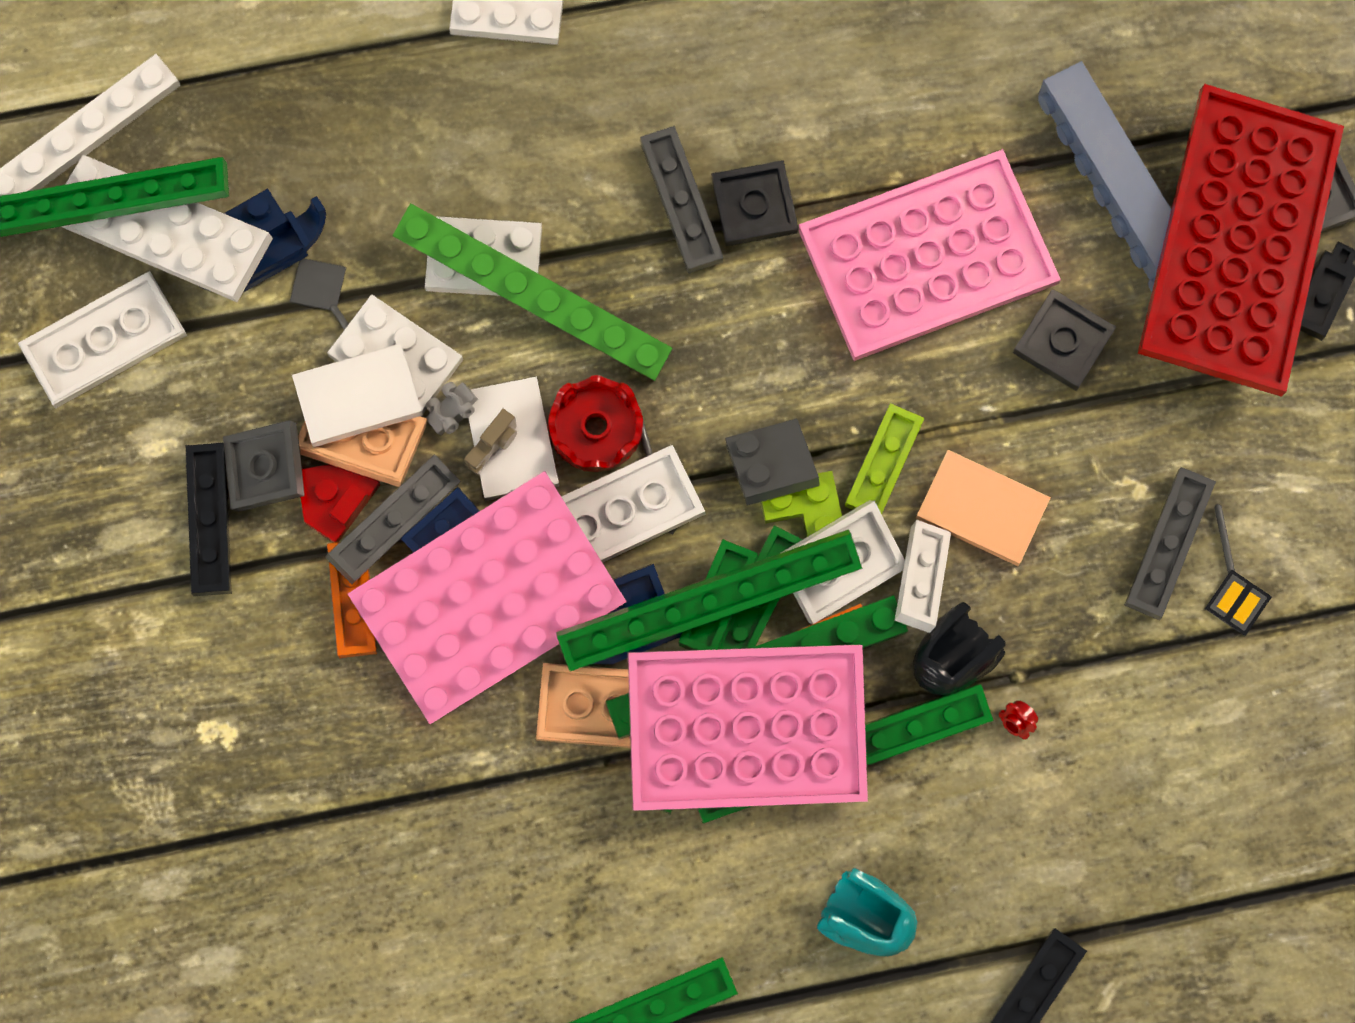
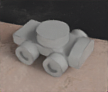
(452, 409)

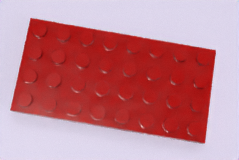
(1241, 240)

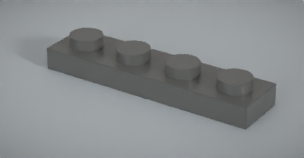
(681, 199)
(392, 519)
(1170, 543)

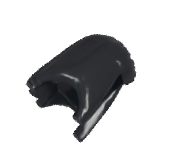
(955, 653)

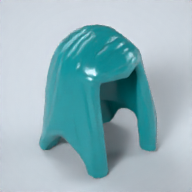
(868, 916)

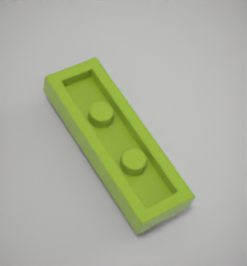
(885, 458)

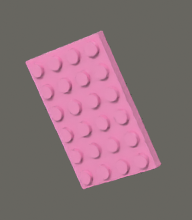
(928, 254)
(486, 597)
(747, 727)

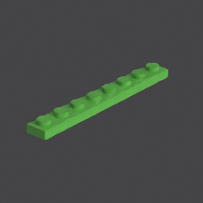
(532, 292)

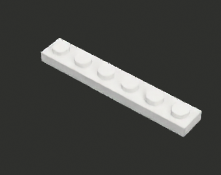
(88, 128)

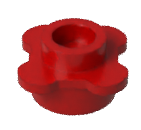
(1019, 719)

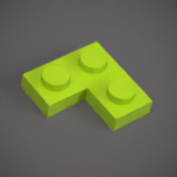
(815, 505)

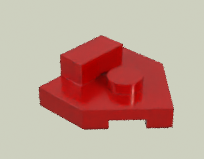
(334, 499)

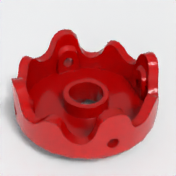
(589, 399)

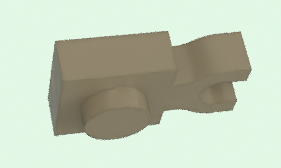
(496, 436)

